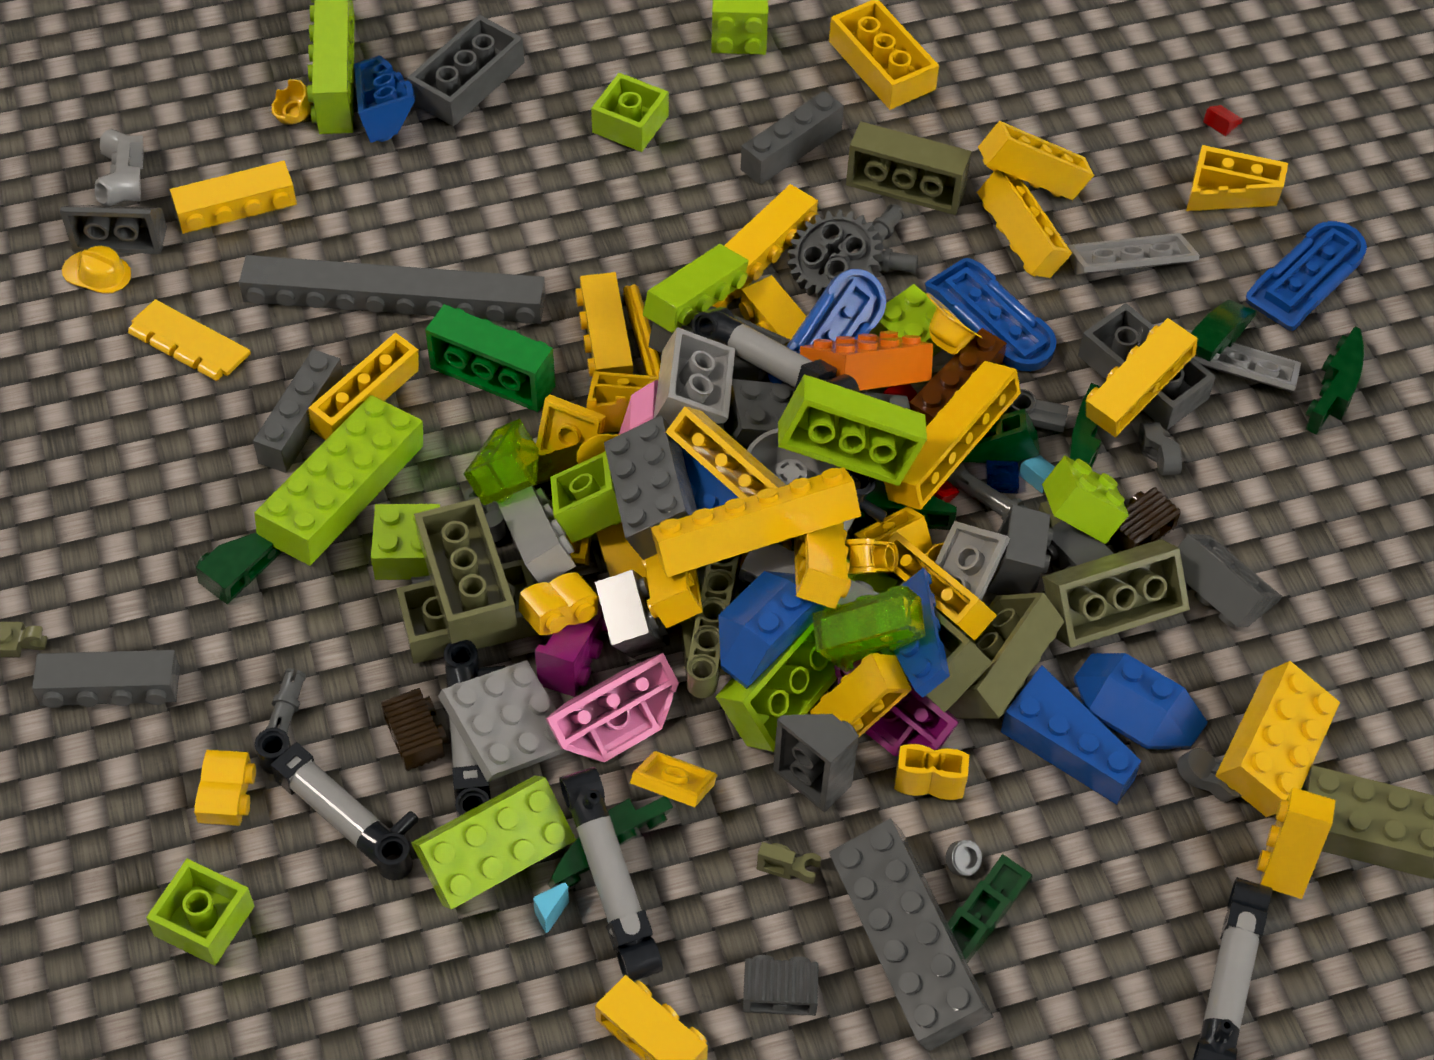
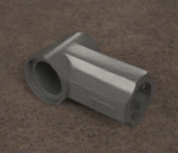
(1041, 412)

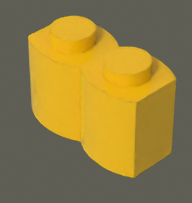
(558, 603)
(936, 772)
(223, 787)

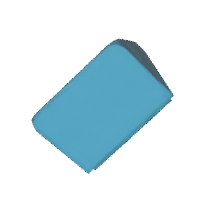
(1036, 471)
(550, 905)

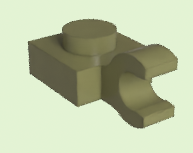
(16, 636)
(782, 862)

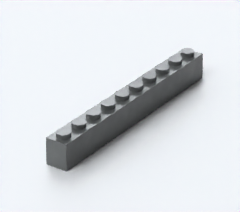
(391, 288)

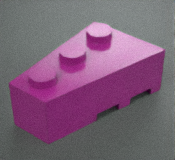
(568, 654)

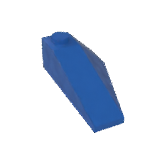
(382, 98)

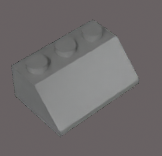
(694, 375)

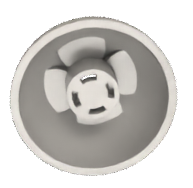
(782, 462)

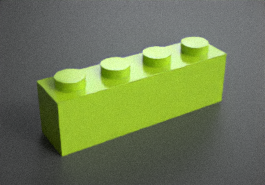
(695, 288)

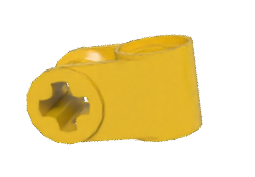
(872, 556)

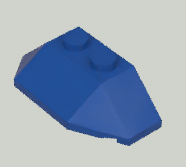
(762, 625)
(1139, 702)

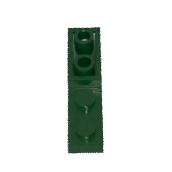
(1339, 381)
(625, 823)

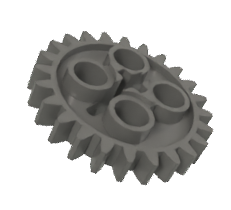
(833, 253)

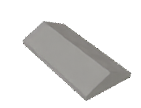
(1131, 253)
(1255, 366)
(971, 557)

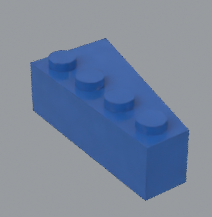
(1070, 737)

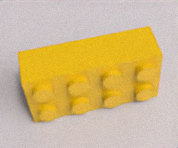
(883, 53)
(1277, 737)

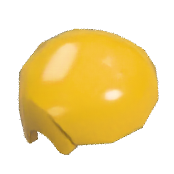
(292, 103)

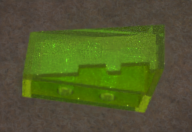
(504, 464)
(868, 626)

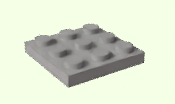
(503, 719)

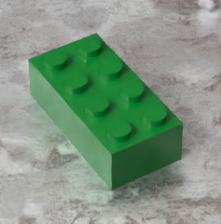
(490, 357)

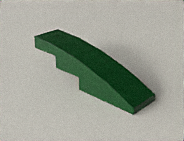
(1221, 328)
(1083, 443)
(988, 905)

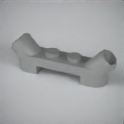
(124, 176)

